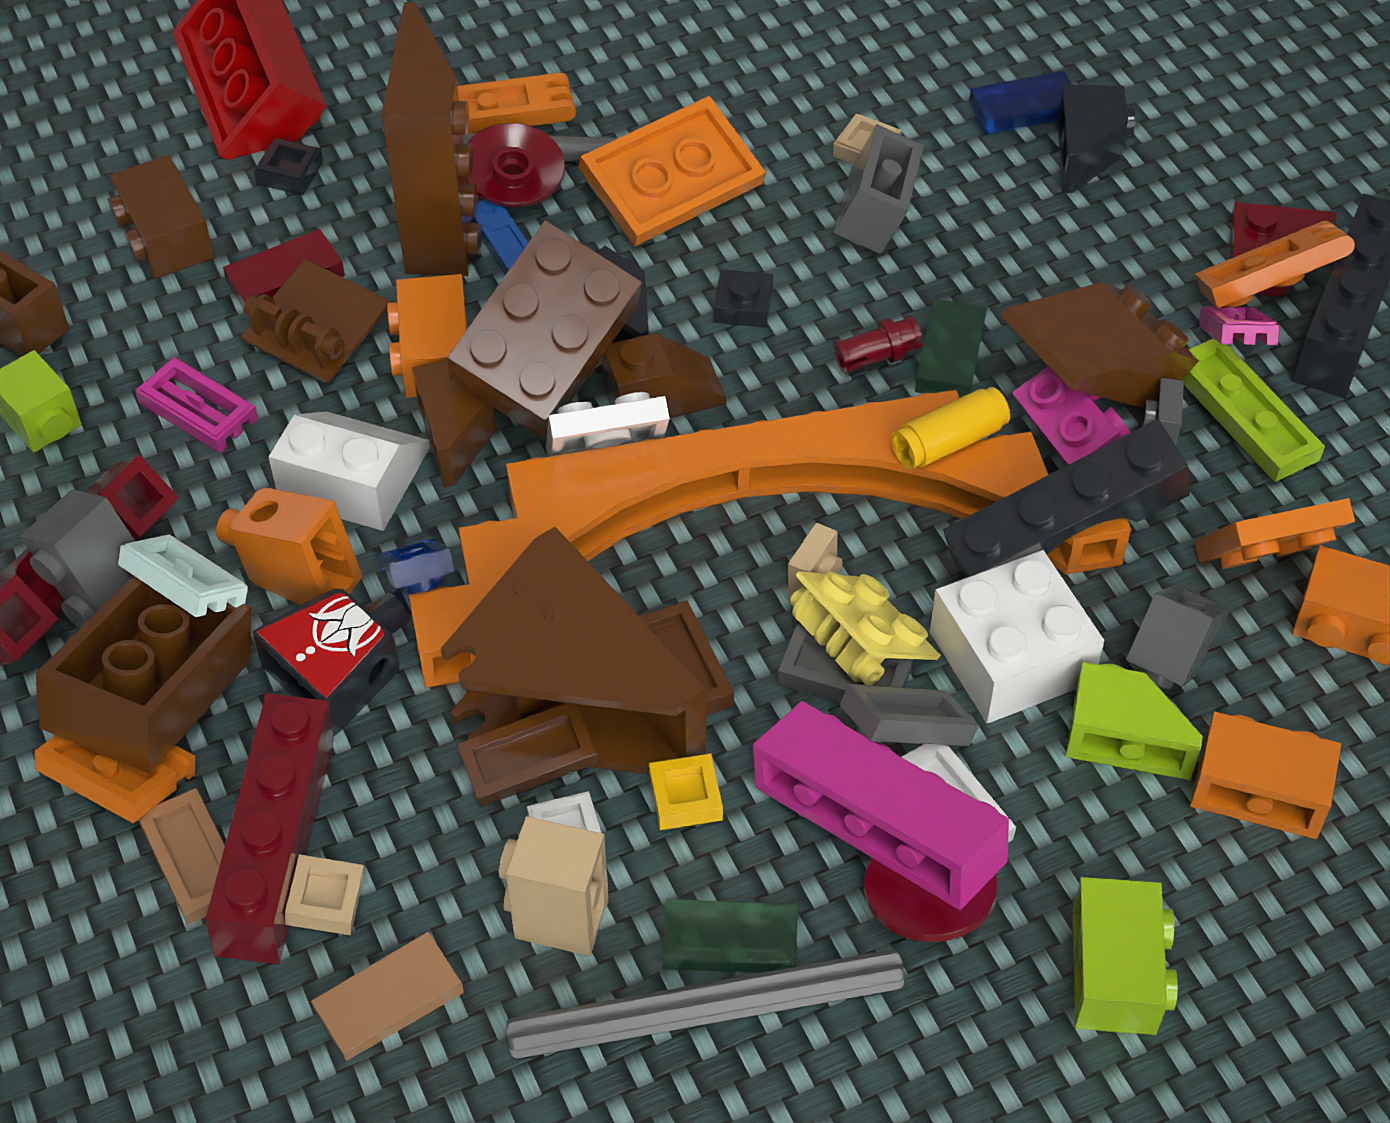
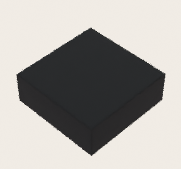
(288, 166)

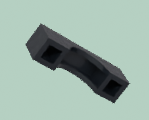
(1348, 304)
(1115, 482)

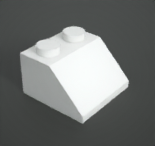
(348, 463)

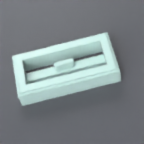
(182, 575)

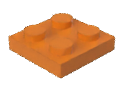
(1275, 534)

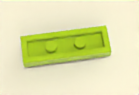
(1251, 411)

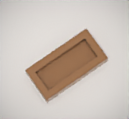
(185, 850)
(387, 996)

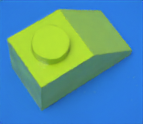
(1130, 724)

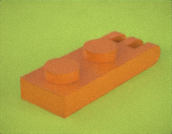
(519, 101)
(1273, 264)

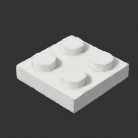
(628, 421)

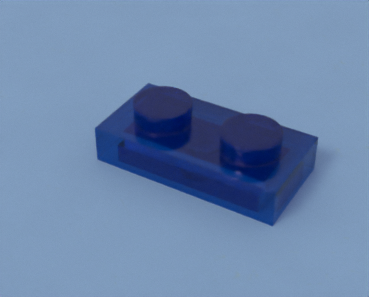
(416, 565)

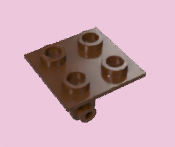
(313, 320)

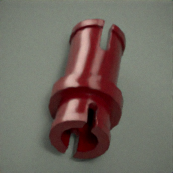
(885, 342)

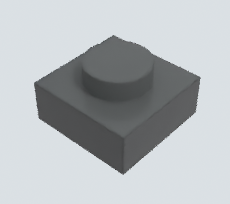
(1166, 407)

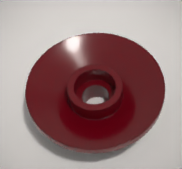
(515, 165)

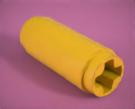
(950, 428)

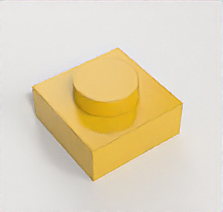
(685, 791)

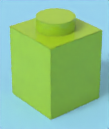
(36, 402)

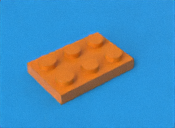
(671, 170)

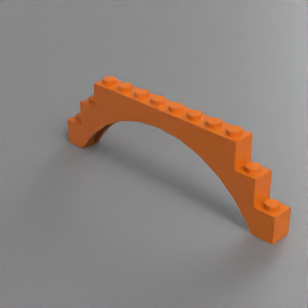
(625, 488)

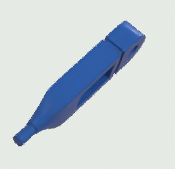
(500, 234)

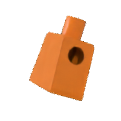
(291, 544)

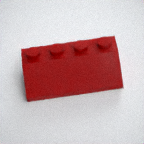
(248, 74)

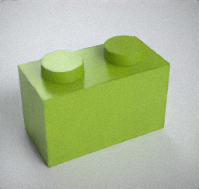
(1121, 956)

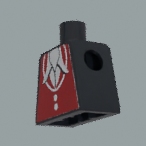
(334, 650)

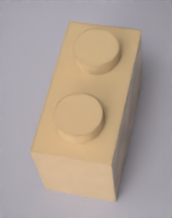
(556, 885)

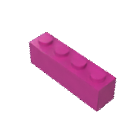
(882, 804)

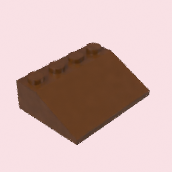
(428, 155)

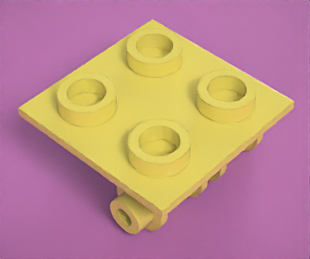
(858, 623)

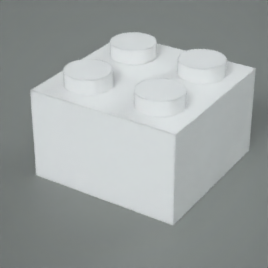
(1014, 635)

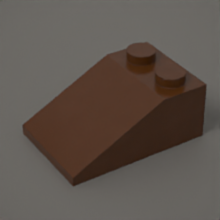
(1104, 341)

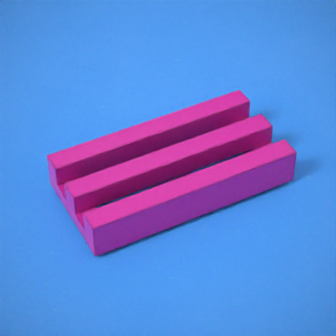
(1238, 322)
(189, 411)

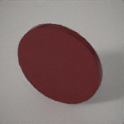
(918, 913)

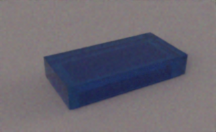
(1018, 102)

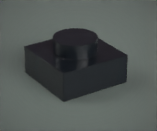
(743, 298)

